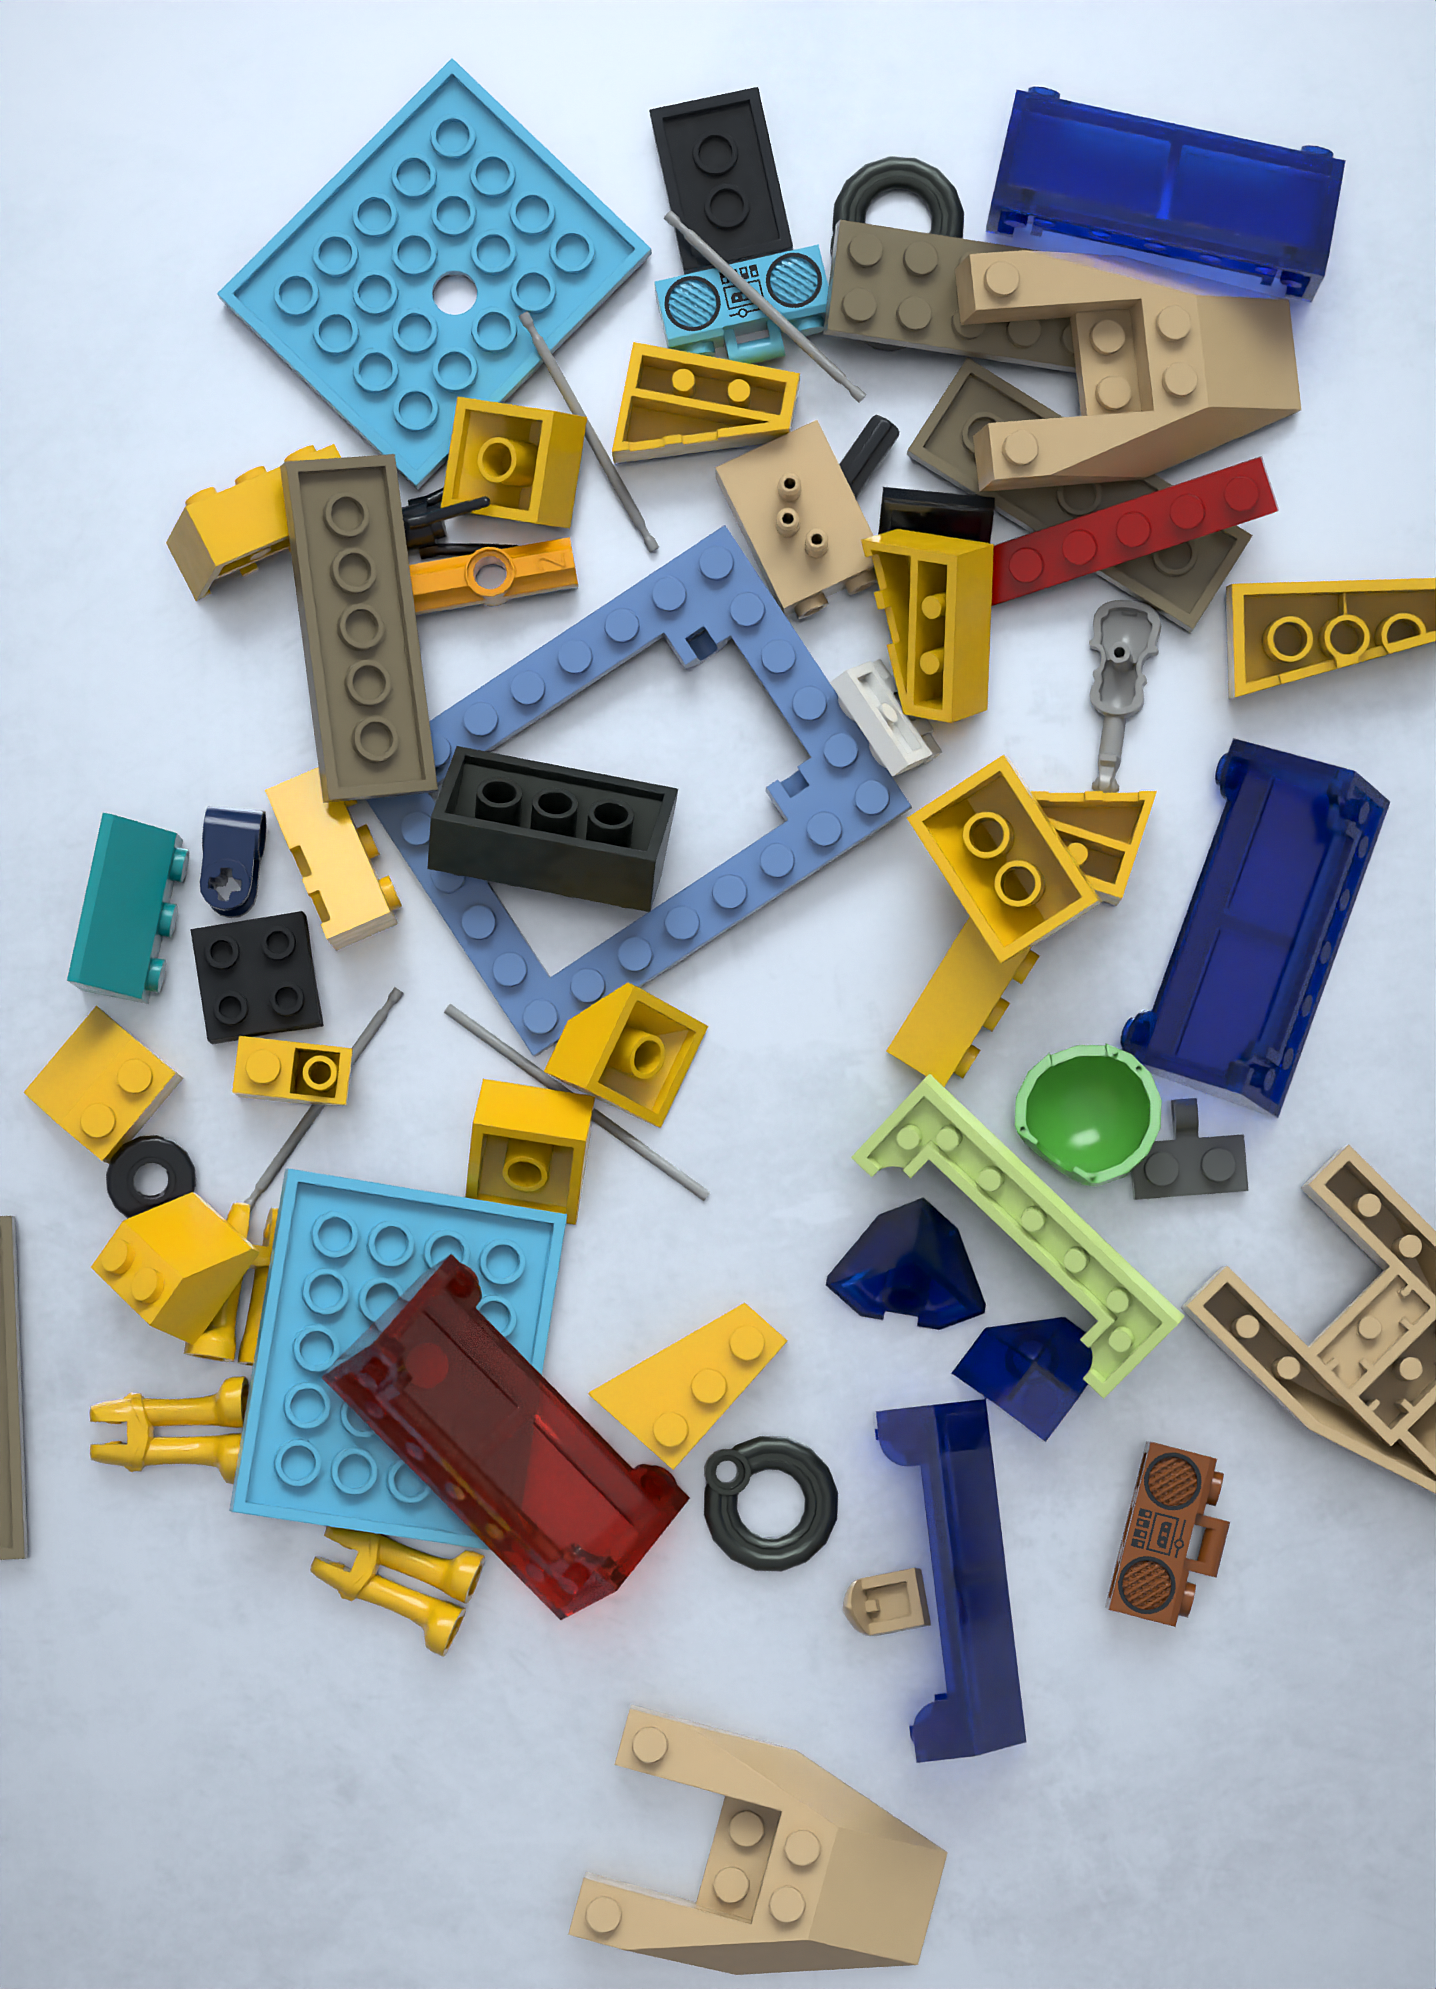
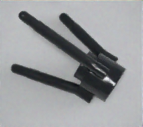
(426, 524)

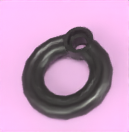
(906, 174)
(722, 1499)

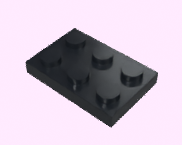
(721, 177)

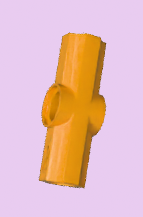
(529, 570)

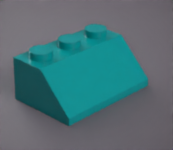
(127, 910)

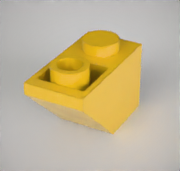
(292, 1071)

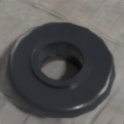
(137, 1153)

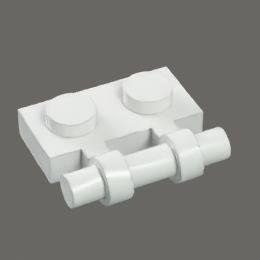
(872, 701)

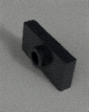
(937, 513)

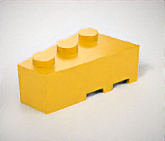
(699, 404)
(235, 525)
(938, 620)
(1100, 833)
(334, 861)
(956, 1005)
(691, 1383)

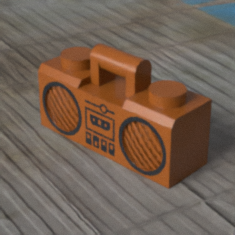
(1152, 1555)

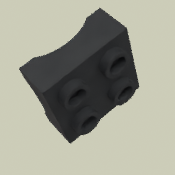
(256, 977)

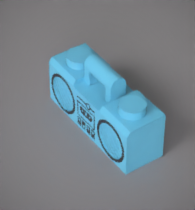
(707, 310)

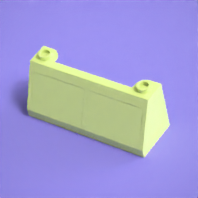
(1128, 1308)

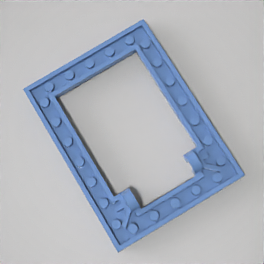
(826, 804)

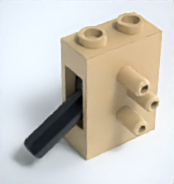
(804, 512)

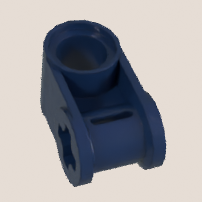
(232, 848)

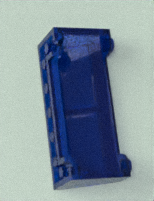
(1167, 190)
(1260, 927)
(969, 1575)

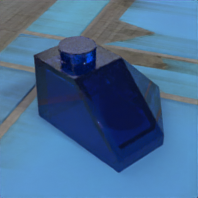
(910, 1266)
(1029, 1371)

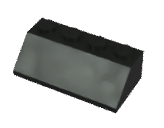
(551, 828)

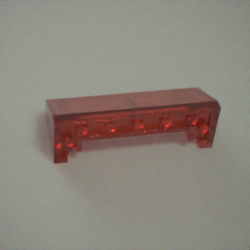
(503, 1443)

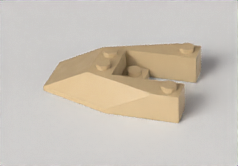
(1159, 364)
(1374, 1367)
(794, 1872)

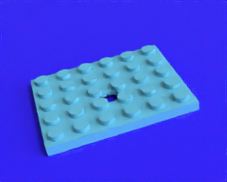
(429, 197)
(333, 1270)

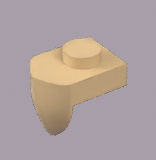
(887, 1603)

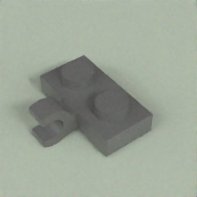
(1191, 1163)

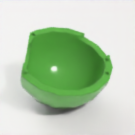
(1089, 1112)

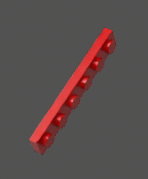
(1132, 529)

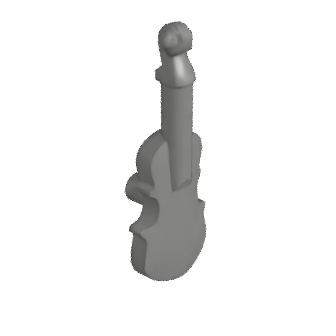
(1125, 638)

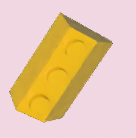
(1004, 859)

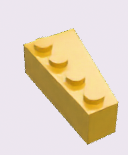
(1318, 626)

